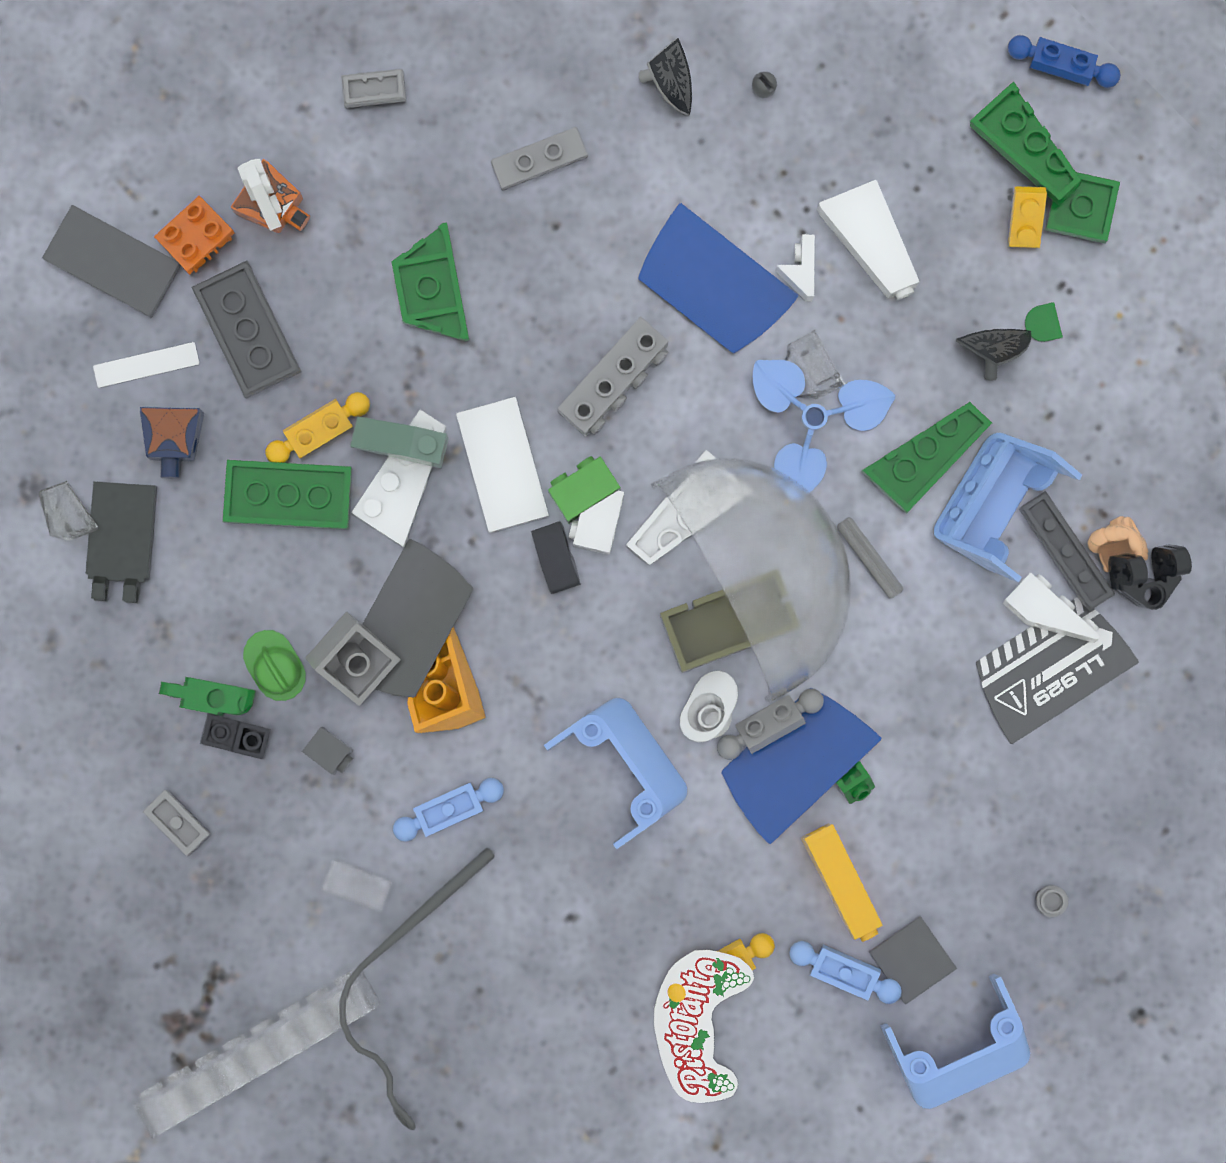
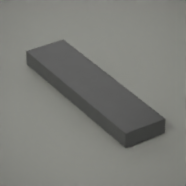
(1066, 551)

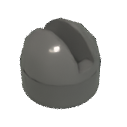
(760, 89)

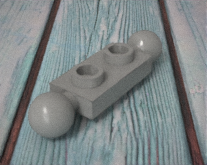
(770, 724)

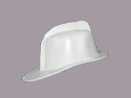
(709, 707)

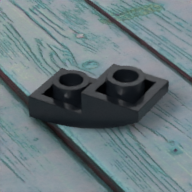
(555, 557)
(235, 736)

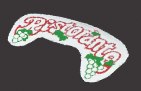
(686, 1027)

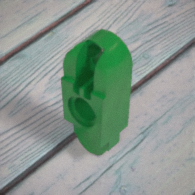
(210, 696)

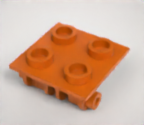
(194, 235)

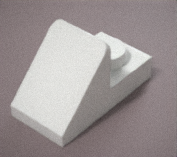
(801, 276)

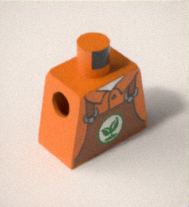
(287, 196)

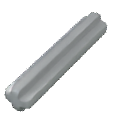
(870, 557)

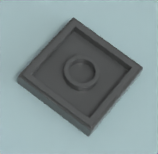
(913, 959)

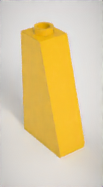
(842, 882)

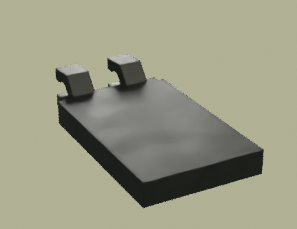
(123, 538)

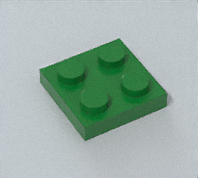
(1087, 210)

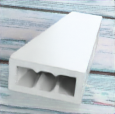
(870, 234)

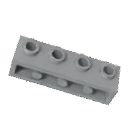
(613, 377)

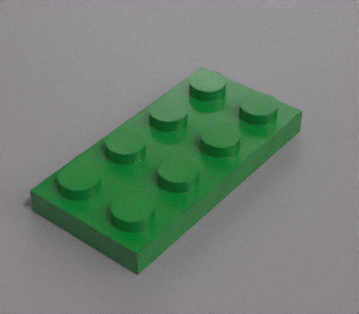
(287, 494)

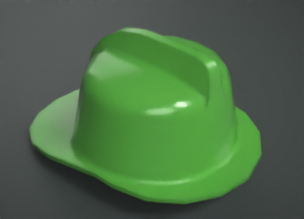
(274, 665)

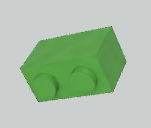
(583, 488)

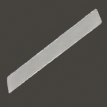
(146, 364)

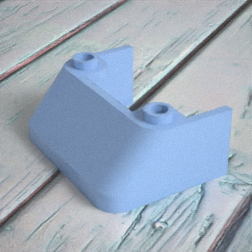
(991, 495)
(641, 753)
(937, 1086)

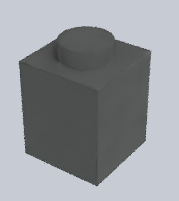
(329, 751)

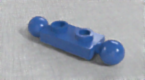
(1064, 61)

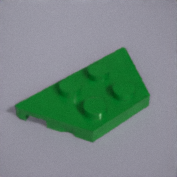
(430, 286)

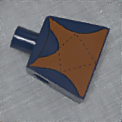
(171, 436)

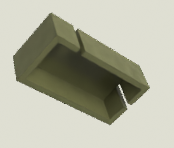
(704, 632)

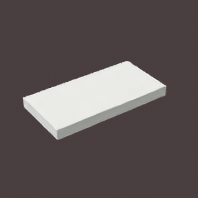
(502, 465)

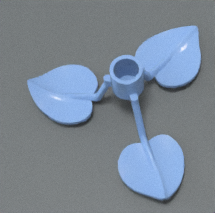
(781, 381)

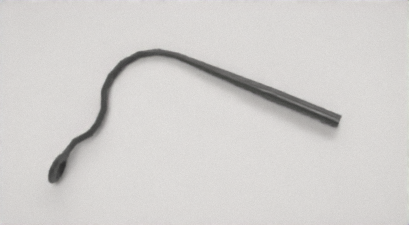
(425, 910)

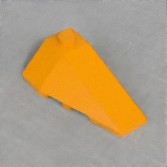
(448, 693)

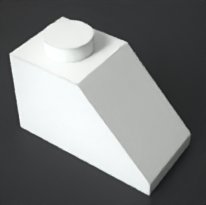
(598, 525)

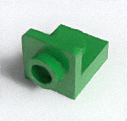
(856, 783)

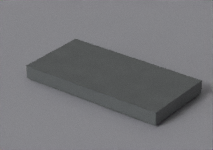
(111, 261)
(246, 329)

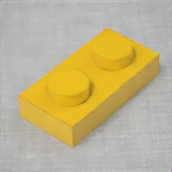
(1027, 217)

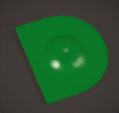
(1043, 323)

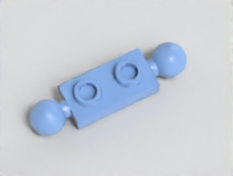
(448, 809)
(845, 972)

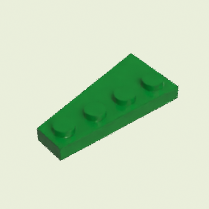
(1017, 135)
(920, 462)

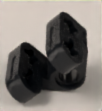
(1130, 575)

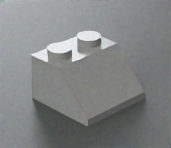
(352, 658)

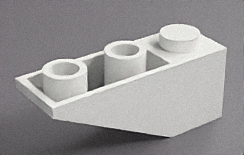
(1041, 608)

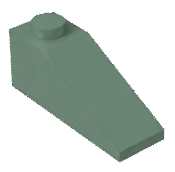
(400, 441)

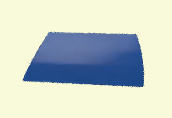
(713, 281)
(797, 769)

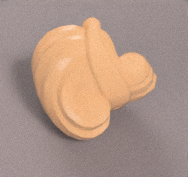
(1117, 538)

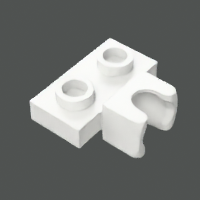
(259, 188)

